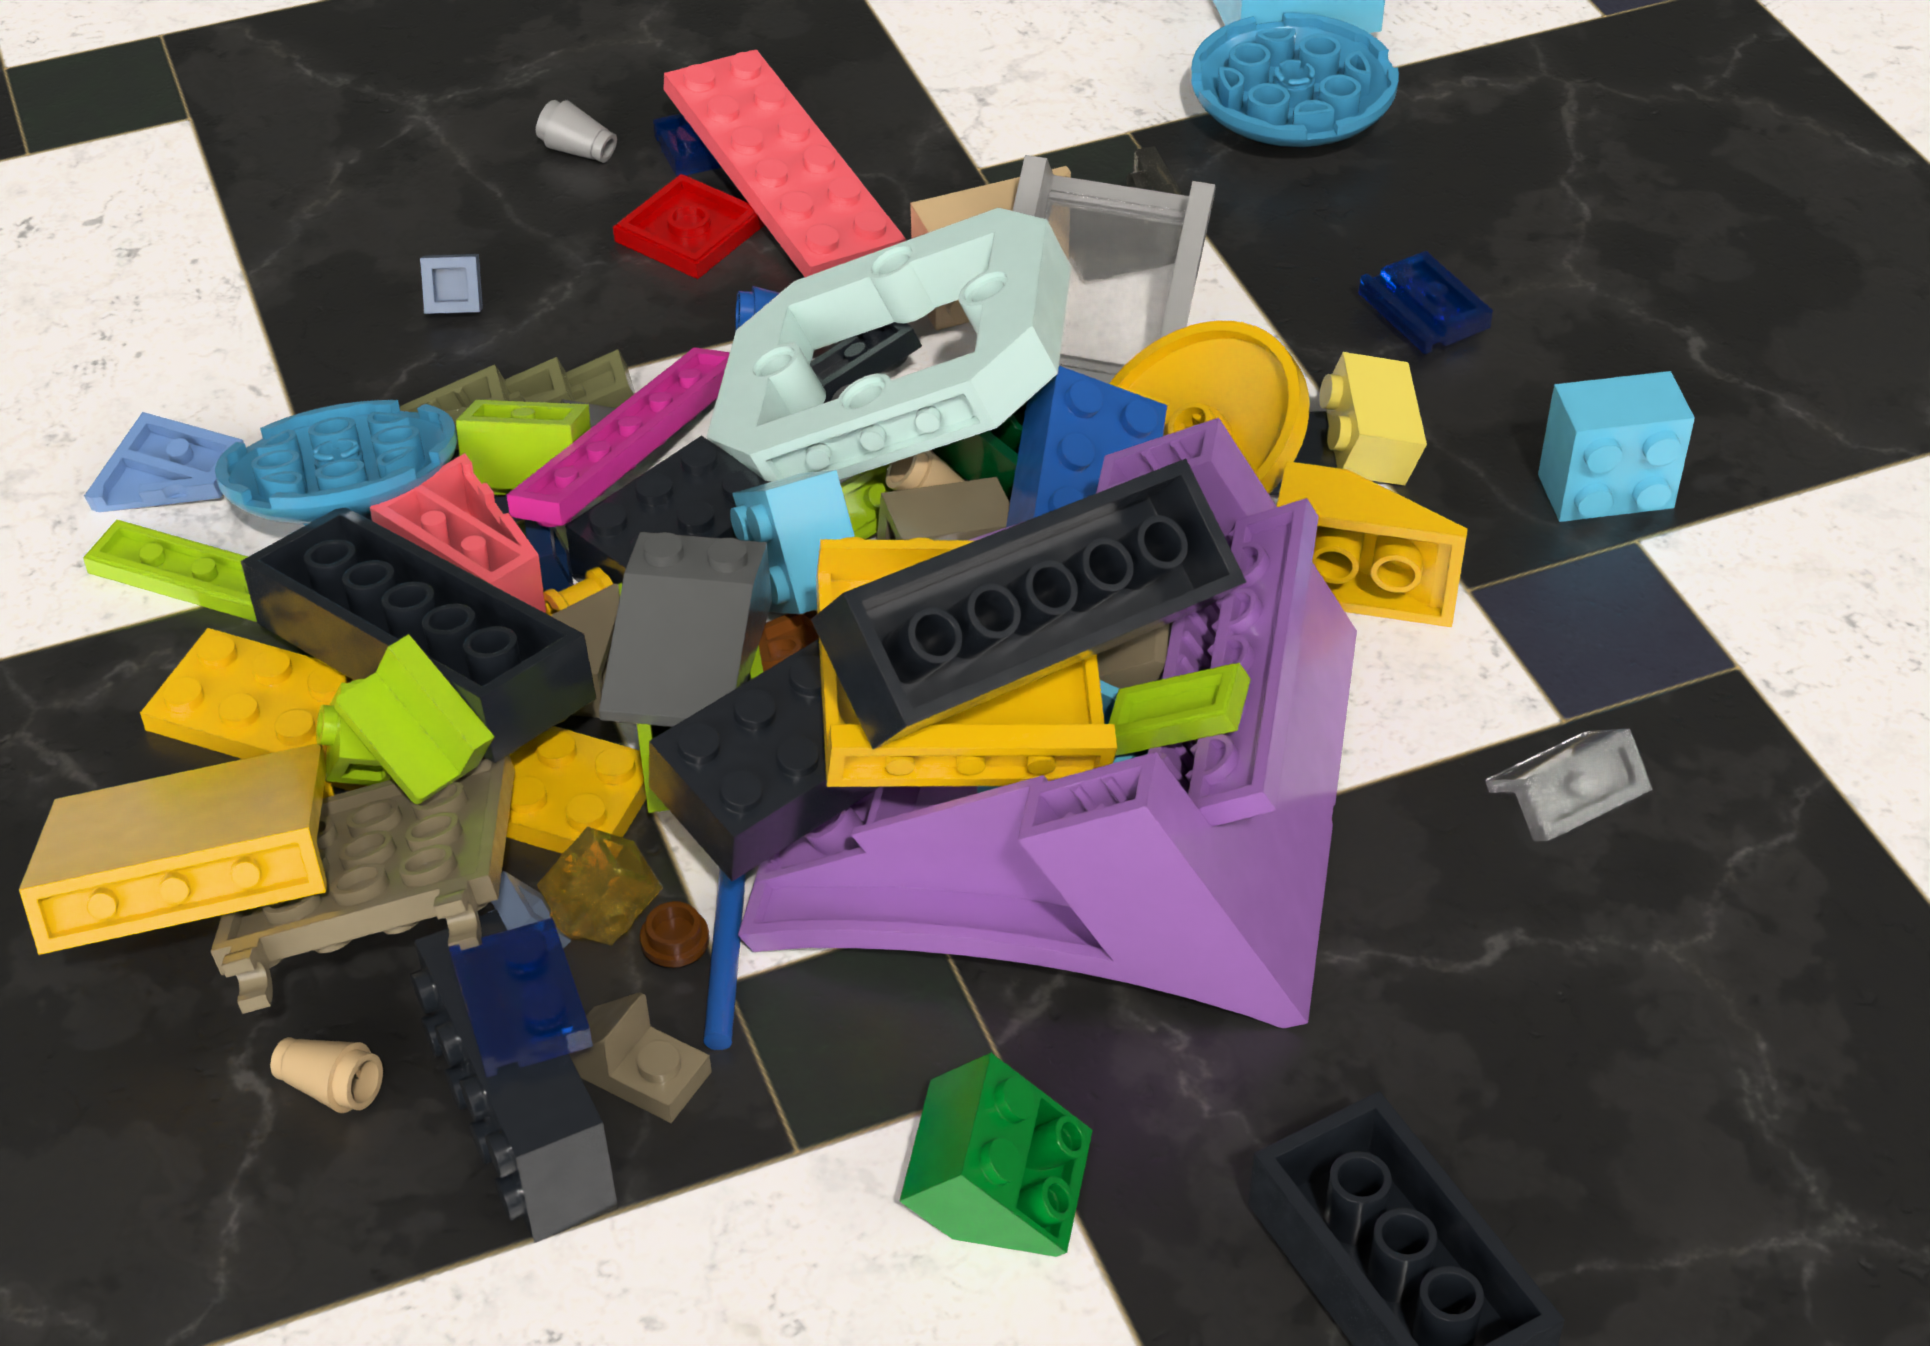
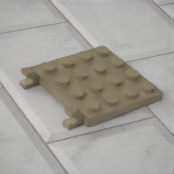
(384, 872)

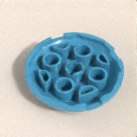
(1294, 79)
(336, 460)

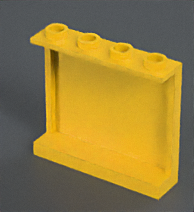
(1030, 732)
(177, 849)

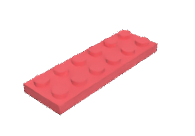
(781, 162)

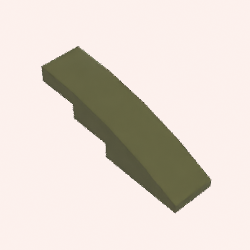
(598, 382)

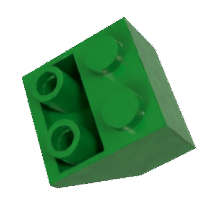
(996, 1160)

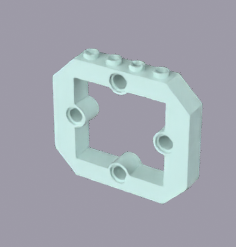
(1012, 290)

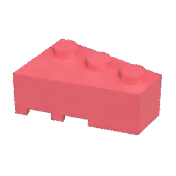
(465, 526)

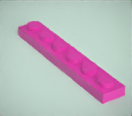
(620, 440)

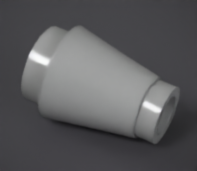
(574, 132)

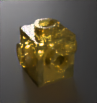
(598, 887)

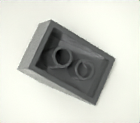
(684, 626)

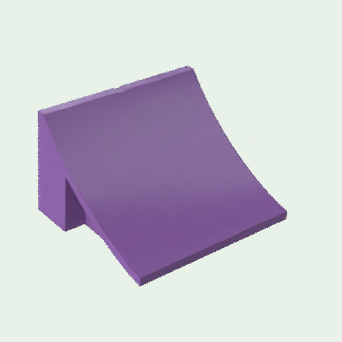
(1149, 871)

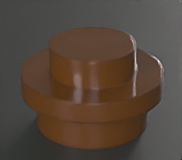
(674, 935)

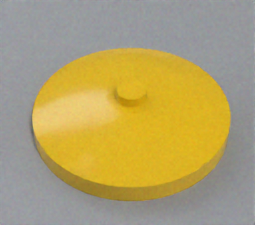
(1229, 375)

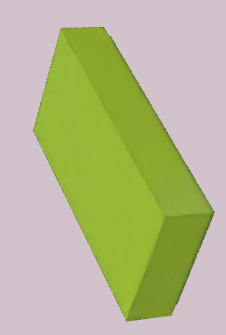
(1179, 708)

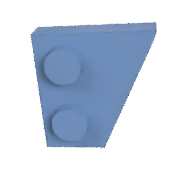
(160, 466)

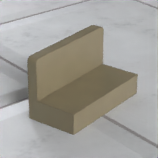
(944, 511)

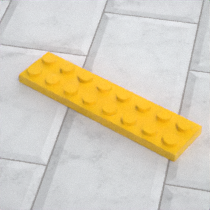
(268, 699)

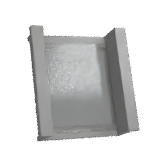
(1128, 257)

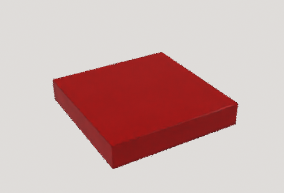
(688, 226)

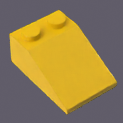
(1379, 547)

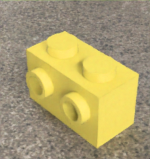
(1373, 417)

